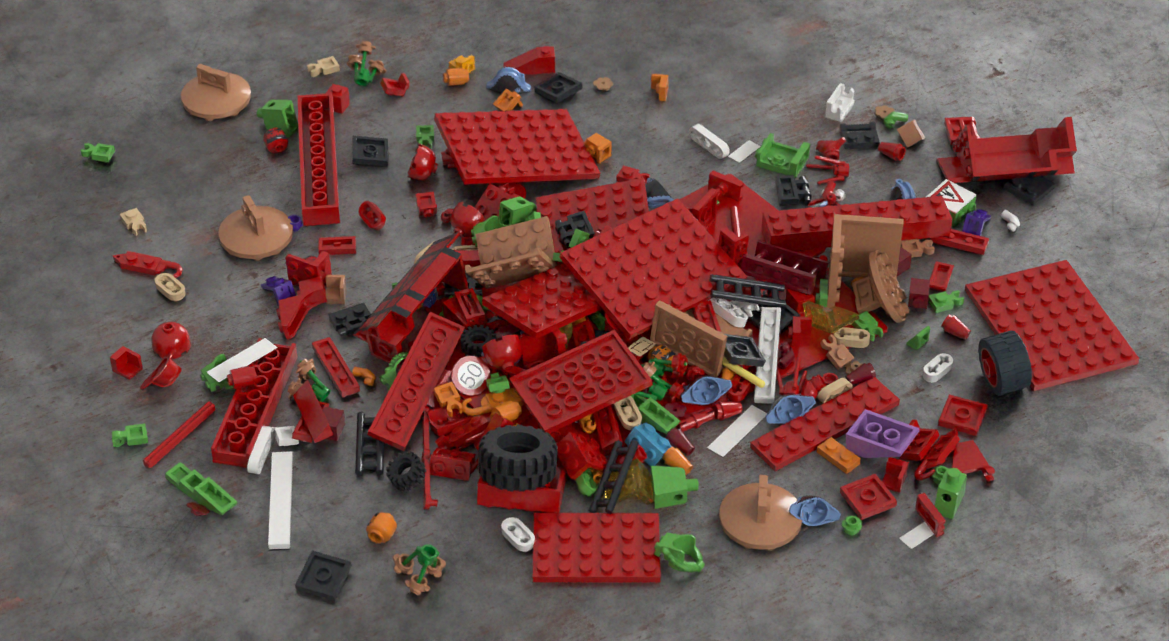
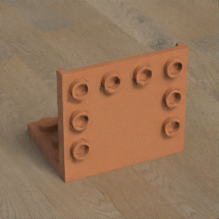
(853, 241)
(513, 253)
(693, 338)

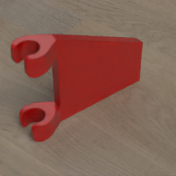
(969, 459)

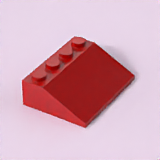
(542, 499)

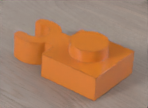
(448, 396)

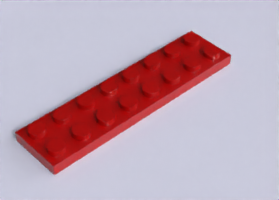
(416, 381)
(827, 420)

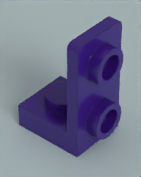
(975, 222)
(281, 287)

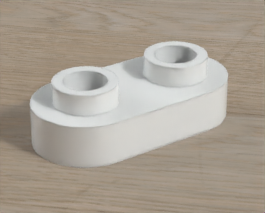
(518, 534)

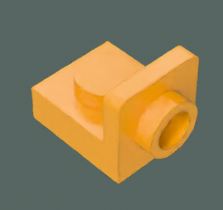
(462, 62)

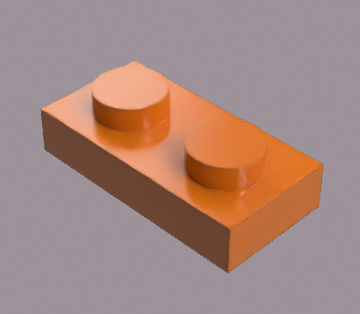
(838, 455)

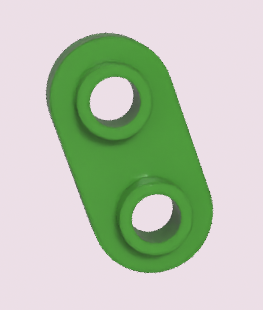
(586, 484)

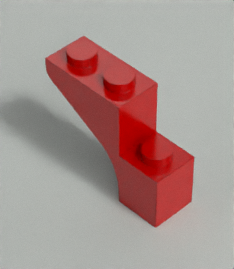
(294, 309)

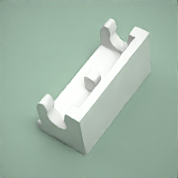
(839, 103)

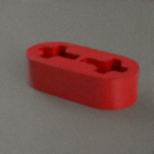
(743, 388)

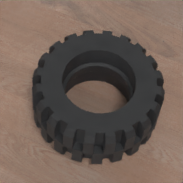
(517, 458)

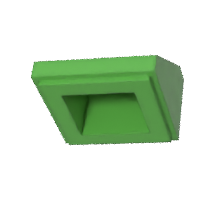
(919, 339)

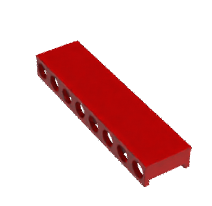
(253, 407)

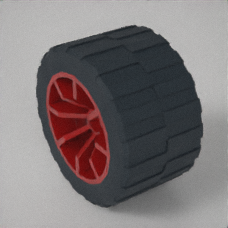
(1005, 362)

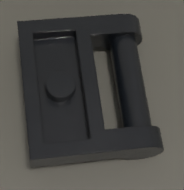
(859, 140)

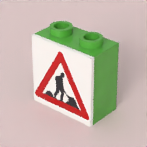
(958, 200)

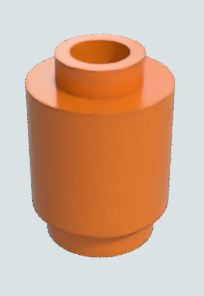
(456, 76)
(509, 410)

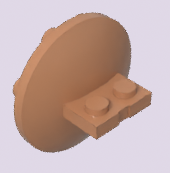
(215, 94)
(255, 231)
(881, 289)
(759, 515)

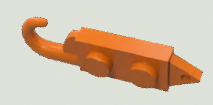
(490, 401)

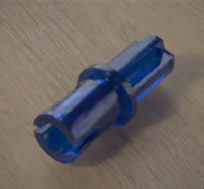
(430, 300)

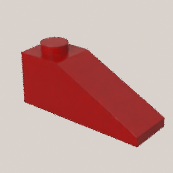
(536, 61)

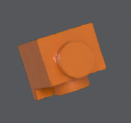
(599, 147)

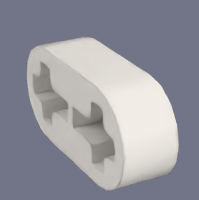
(934, 365)

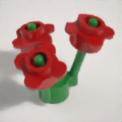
(679, 365)

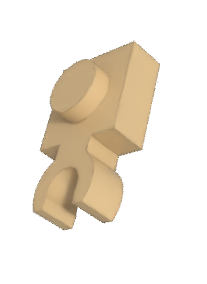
(325, 66)
(134, 220)

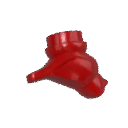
(830, 148)
(813, 386)

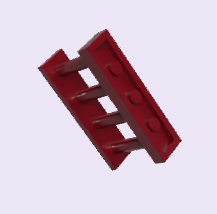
(784, 267)

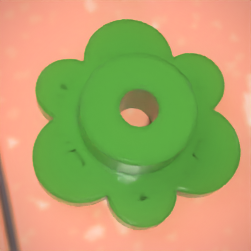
(778, 160)

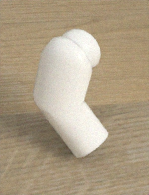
(840, 194)
(1012, 219)

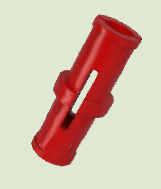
(695, 420)

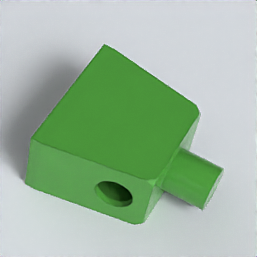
(279, 115)
(515, 210)
(953, 484)
(670, 486)

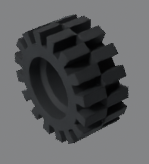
(476, 334)
(399, 465)

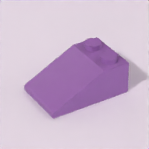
(879, 436)

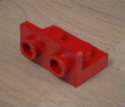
(733, 245)
(451, 463)

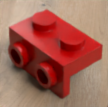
(442, 423)
(921, 443)

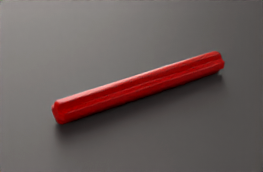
(178, 435)

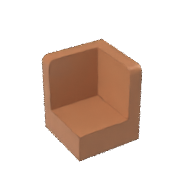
(910, 133)
(336, 289)

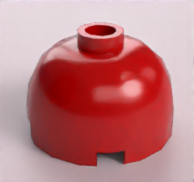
(423, 163)
(464, 219)
(170, 338)
(503, 352)

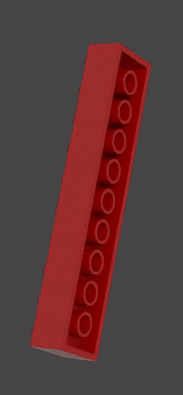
(318, 160)
(814, 226)

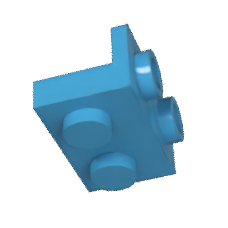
(651, 441)

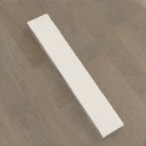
(768, 347)
(280, 500)

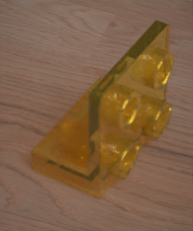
(829, 318)
(636, 483)

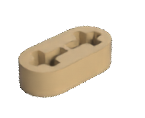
(851, 337)
(834, 389)

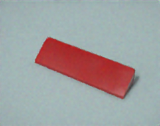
(312, 413)

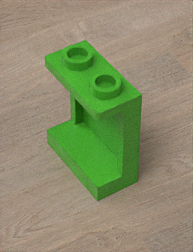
(795, 156)

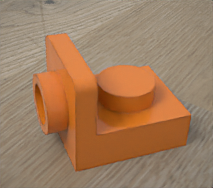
(660, 84)
(508, 101)

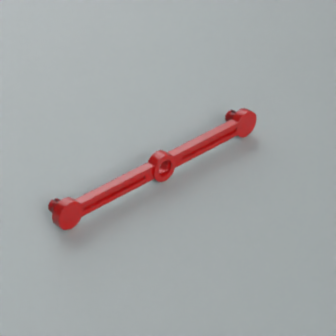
(428, 501)

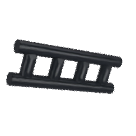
(739, 296)
(361, 435)
(615, 486)

